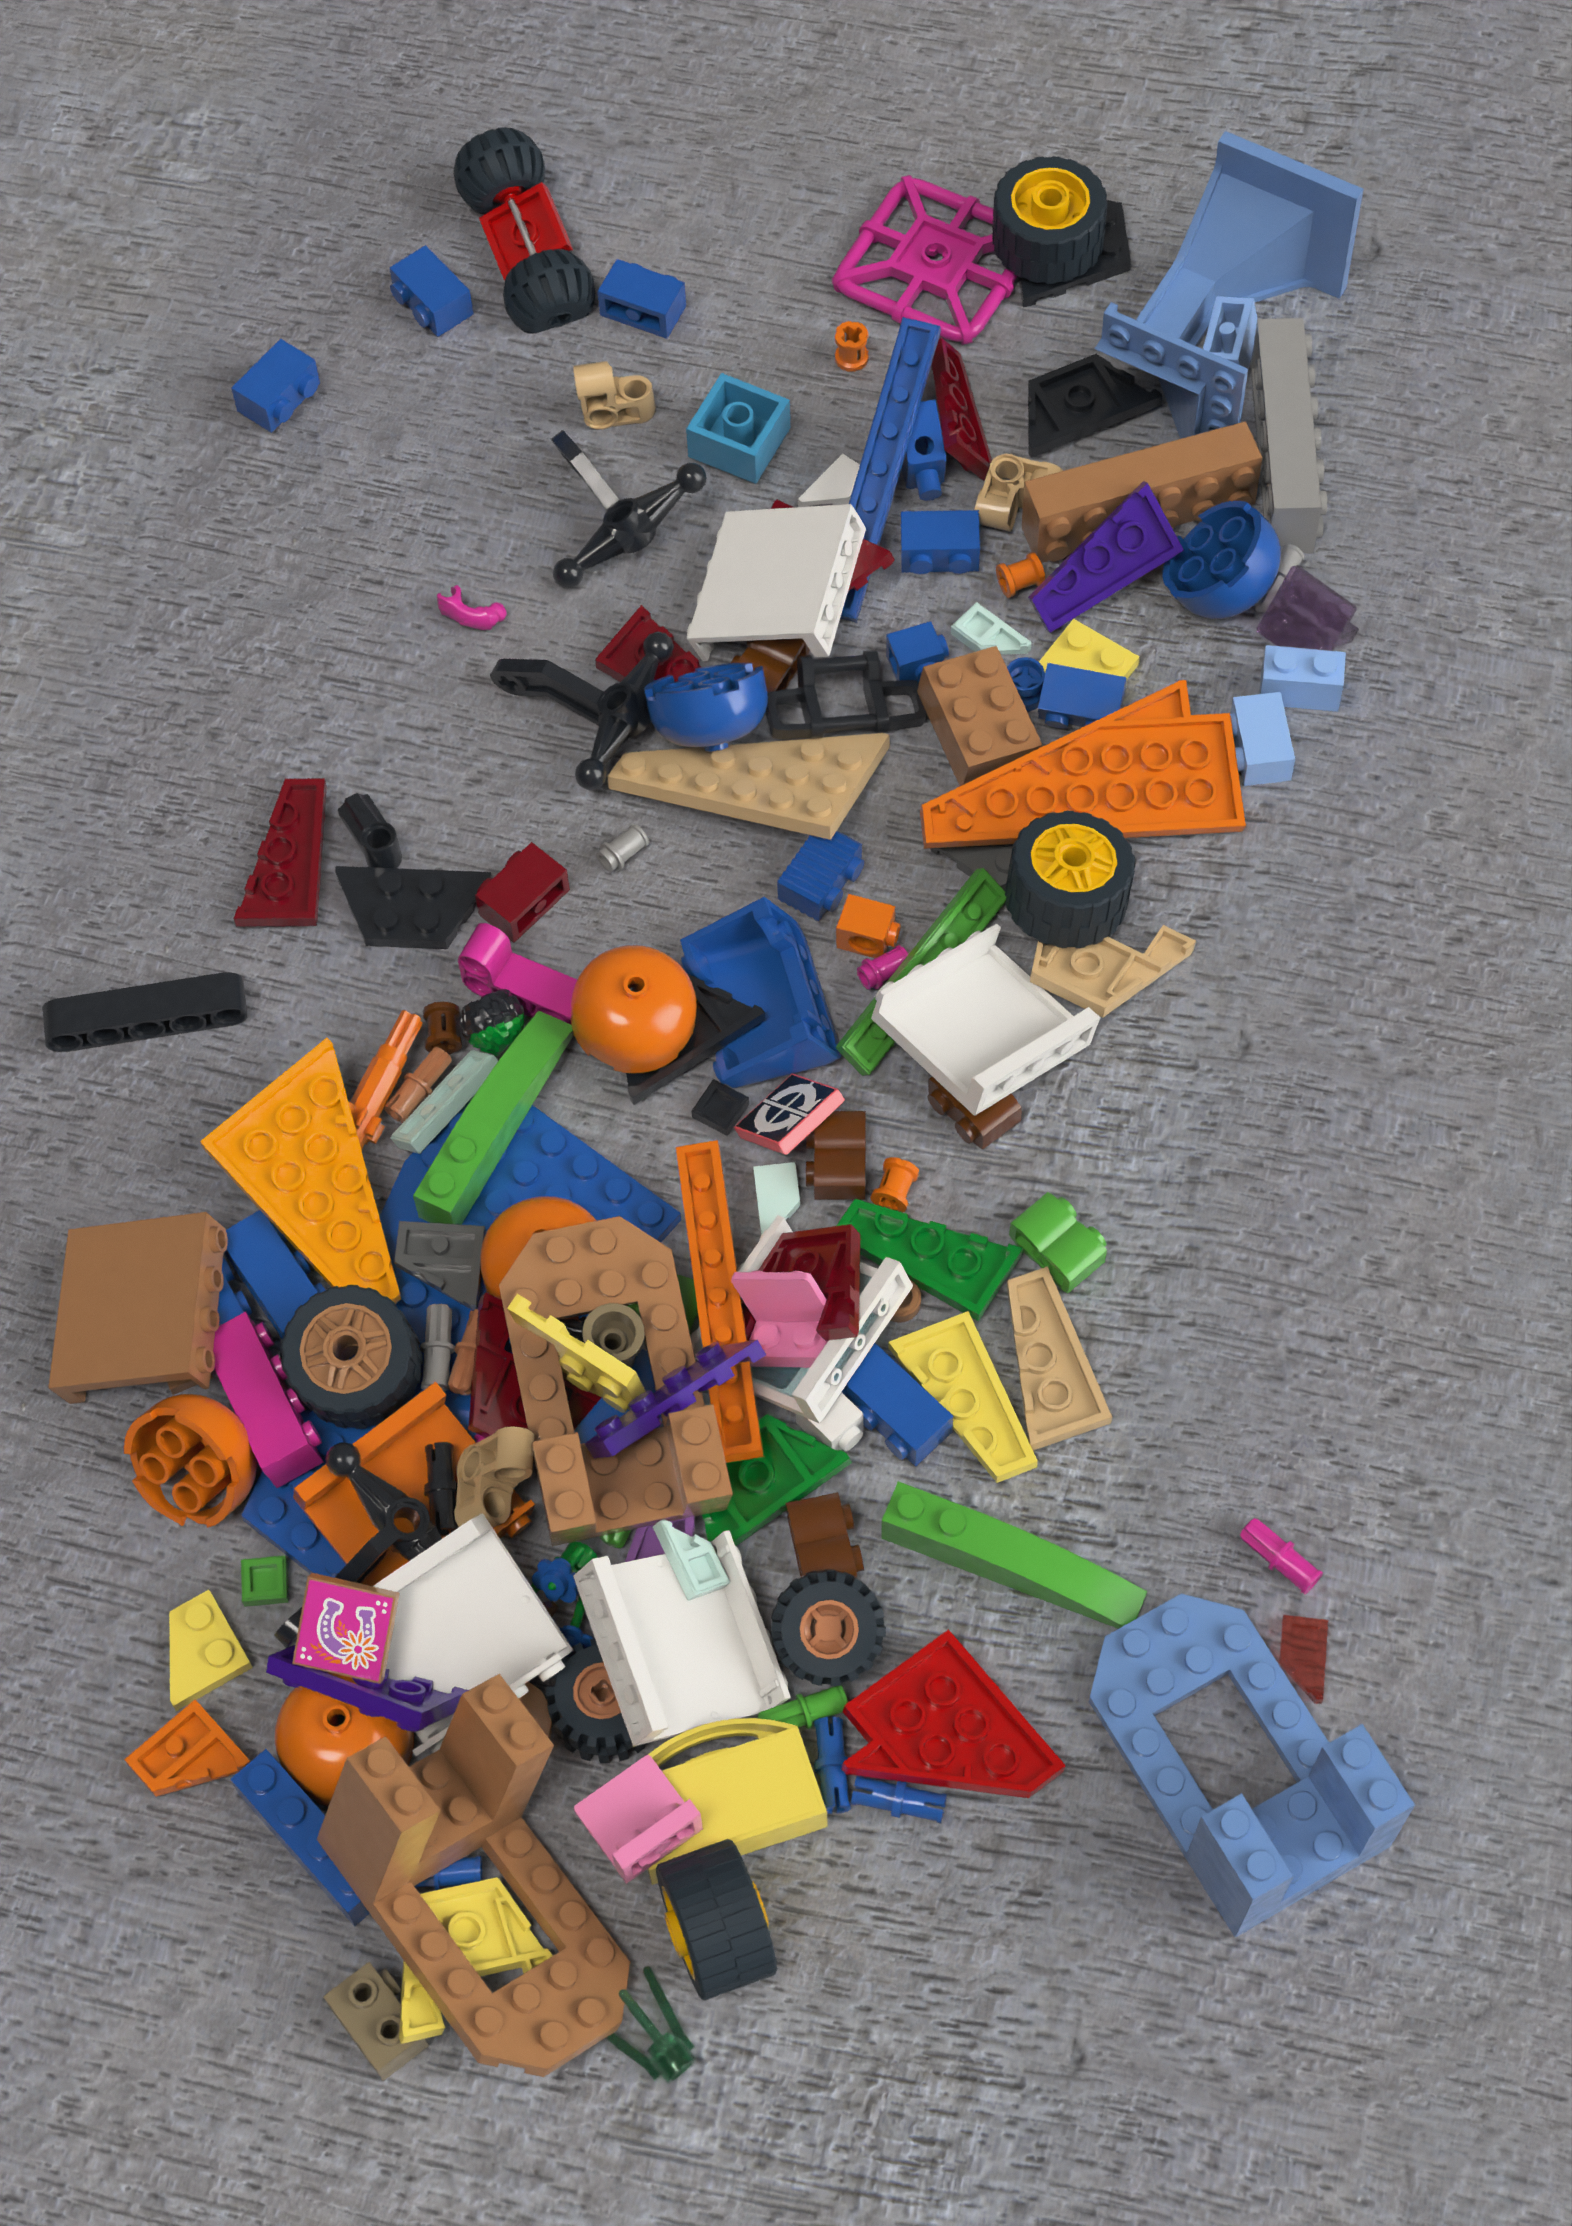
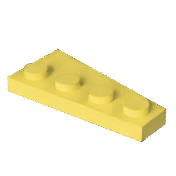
(959, 1374)

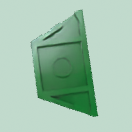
(762, 1486)

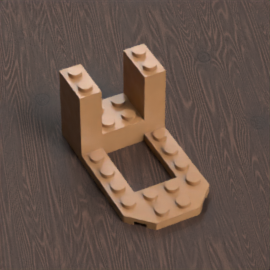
(667, 1472)
(406, 1823)

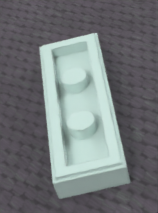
(444, 1102)

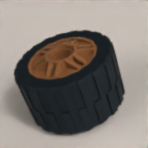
(331, 1331)

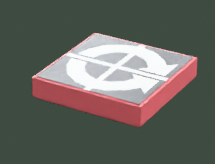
(789, 1114)

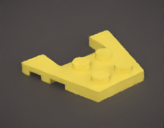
(581, 1362)
(489, 1934)

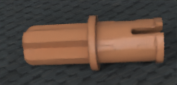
(417, 1085)
(462, 1372)

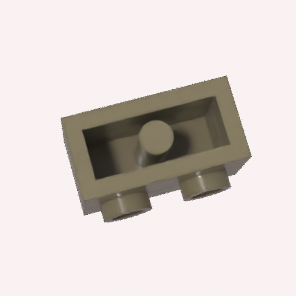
(371, 2016)

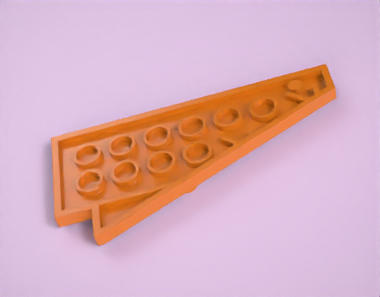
(1137, 768)

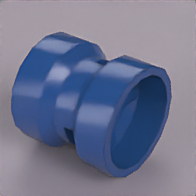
(1028, 678)

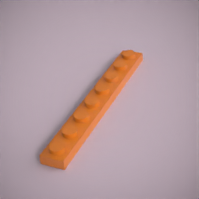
(716, 1297)

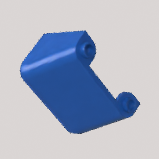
(767, 963)

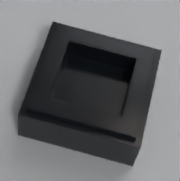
(720, 1107)

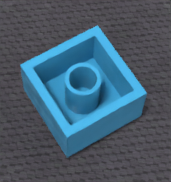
(738, 428)

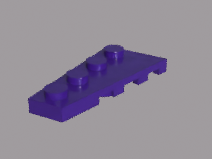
(1111, 557)
(677, 1394)
(403, 1701)

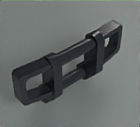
(874, 693)

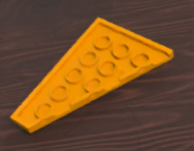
(307, 1174)

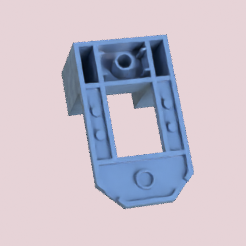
(1291, 1844)

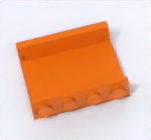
(397, 1456)

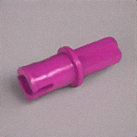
(1280, 1555)

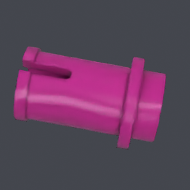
(876, 971)

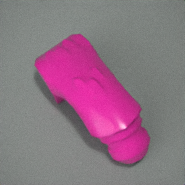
(478, 618)

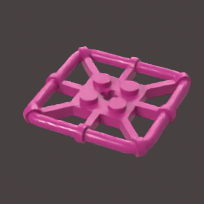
(912, 265)

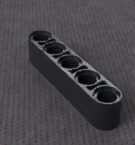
(144, 1012)

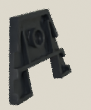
(1112, 261)

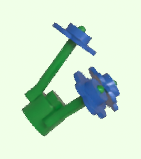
(558, 1582)

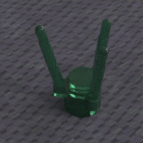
(669, 2054)

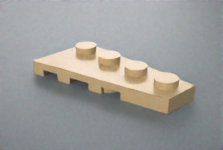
(1054, 1373)

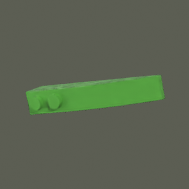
(491, 1122)
(1008, 1556)

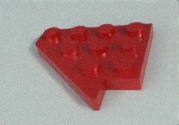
(948, 1727)

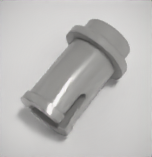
(615, 853)

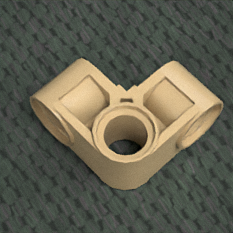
(610, 399)
(1000, 498)
(490, 1472)

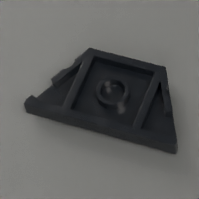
(1081, 402)
(409, 904)
(716, 1024)

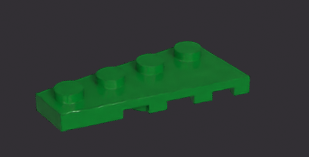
(942, 1262)

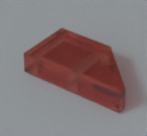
(1304, 1653)

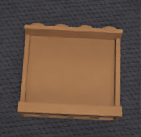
(138, 1304)

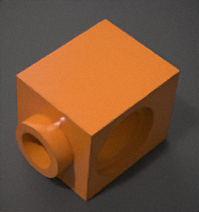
(867, 927)

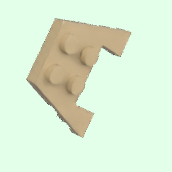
(1109, 971)

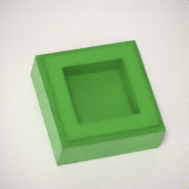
(264, 1581)

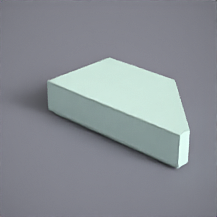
(982, 630)
(776, 1192)
(692, 1561)

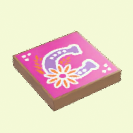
(346, 1628)

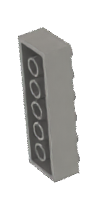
(1287, 432)

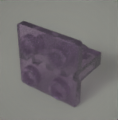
(1308, 614)

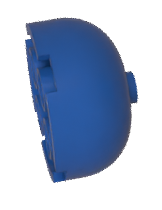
(1224, 562)
(708, 705)

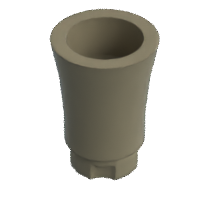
(615, 1328)

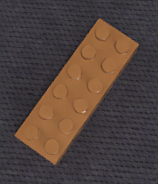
(1182, 474)

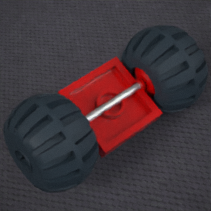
(504, 181)

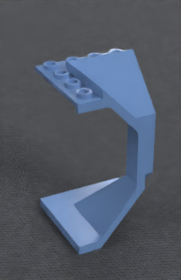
(1255, 235)

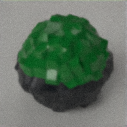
(493, 1021)

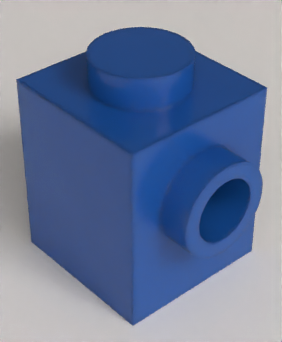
(913, 649)

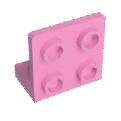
(786, 1316)
(638, 1818)

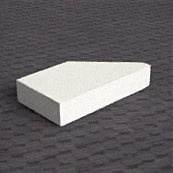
(833, 485)

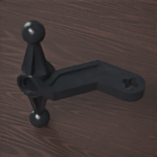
(627, 522)
(618, 710)
(382, 1505)

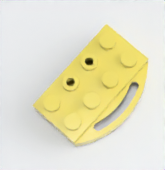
(746, 1791)

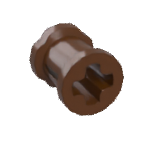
(432, 1014)

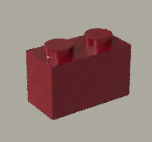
(522, 891)

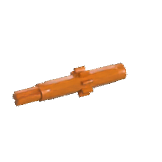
(382, 1077)

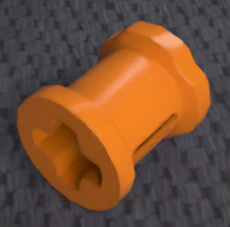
(855, 341)
(1020, 574)
(895, 1184)

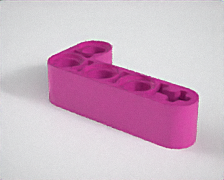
(491, 965)

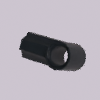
(371, 831)

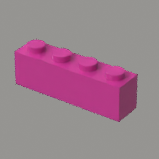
(263, 1402)

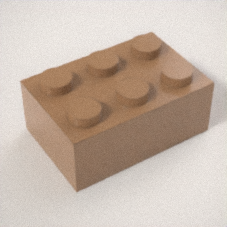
(976, 713)

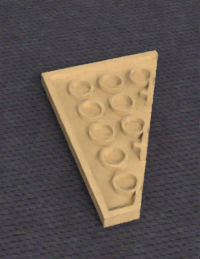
(775, 783)

